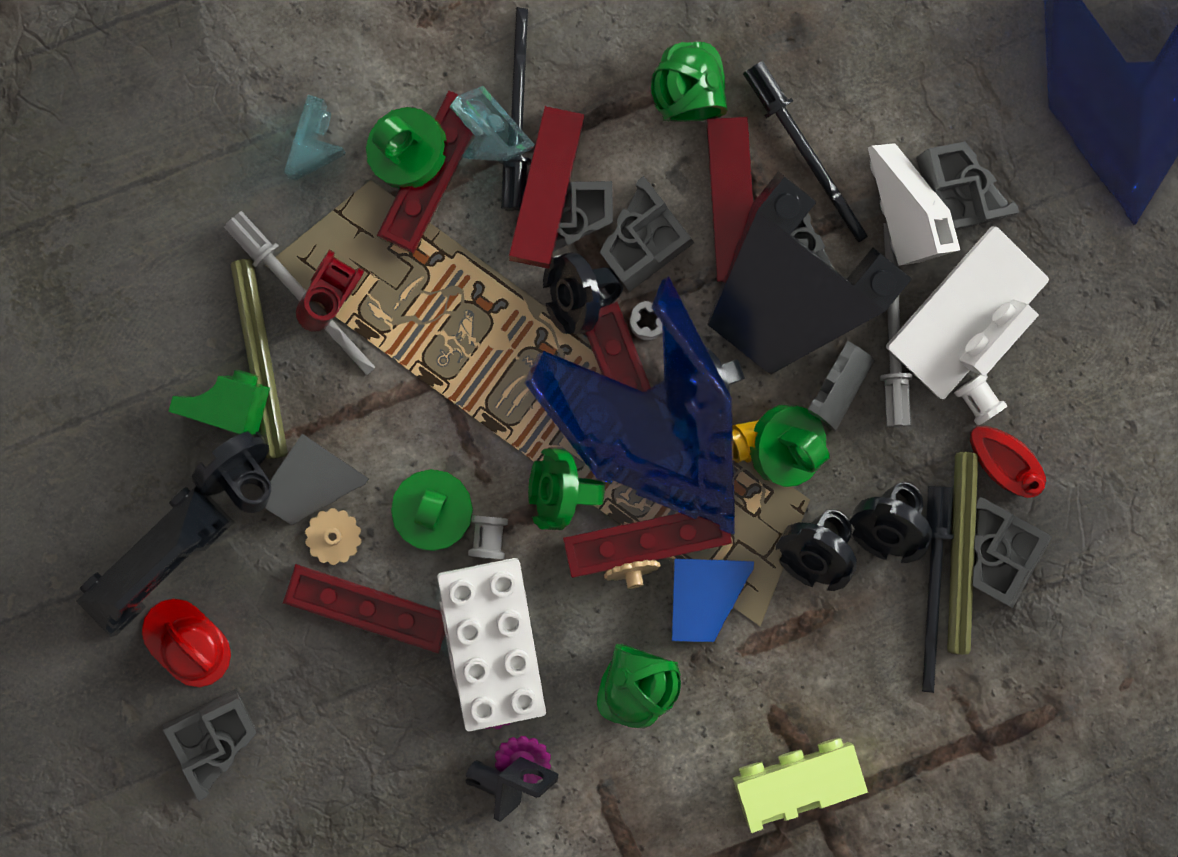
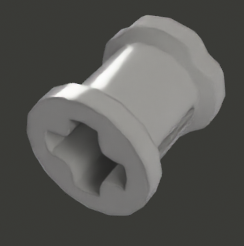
(644, 333)
(488, 537)

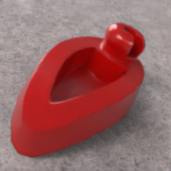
(1008, 461)

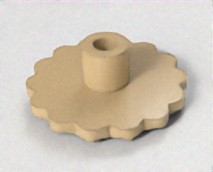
(333, 536)
(632, 572)

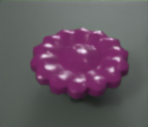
(525, 748)

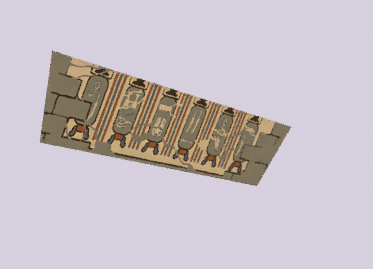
(475, 345)

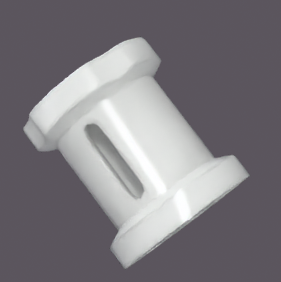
(980, 399)

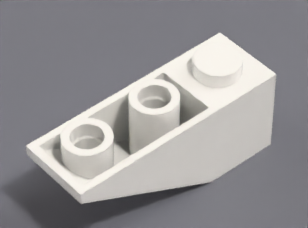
(914, 213)

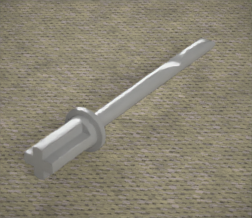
(261, 251)
(896, 383)

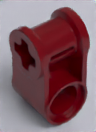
(329, 286)

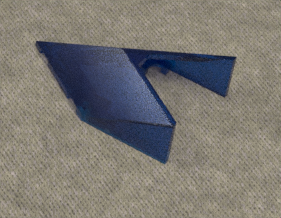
(1113, 108)
(660, 441)

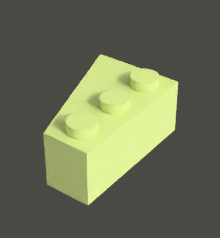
(799, 783)

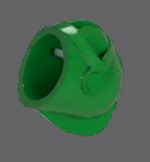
(689, 83)
(637, 687)

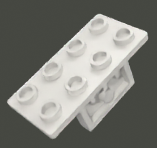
(971, 315)
(491, 644)

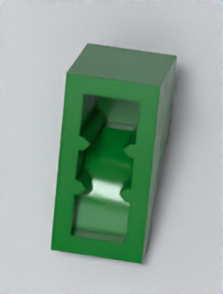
(231, 404)

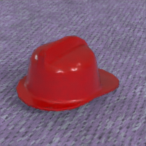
(186, 642)

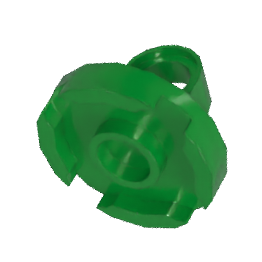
(406, 147)
(789, 445)
(557, 489)
(432, 510)

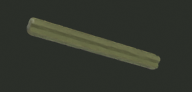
(258, 353)
(962, 553)

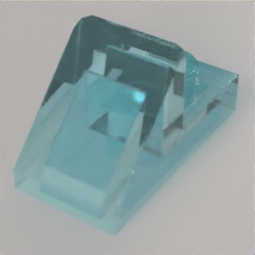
(494, 129)
(308, 152)

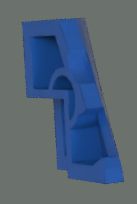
(705, 596)

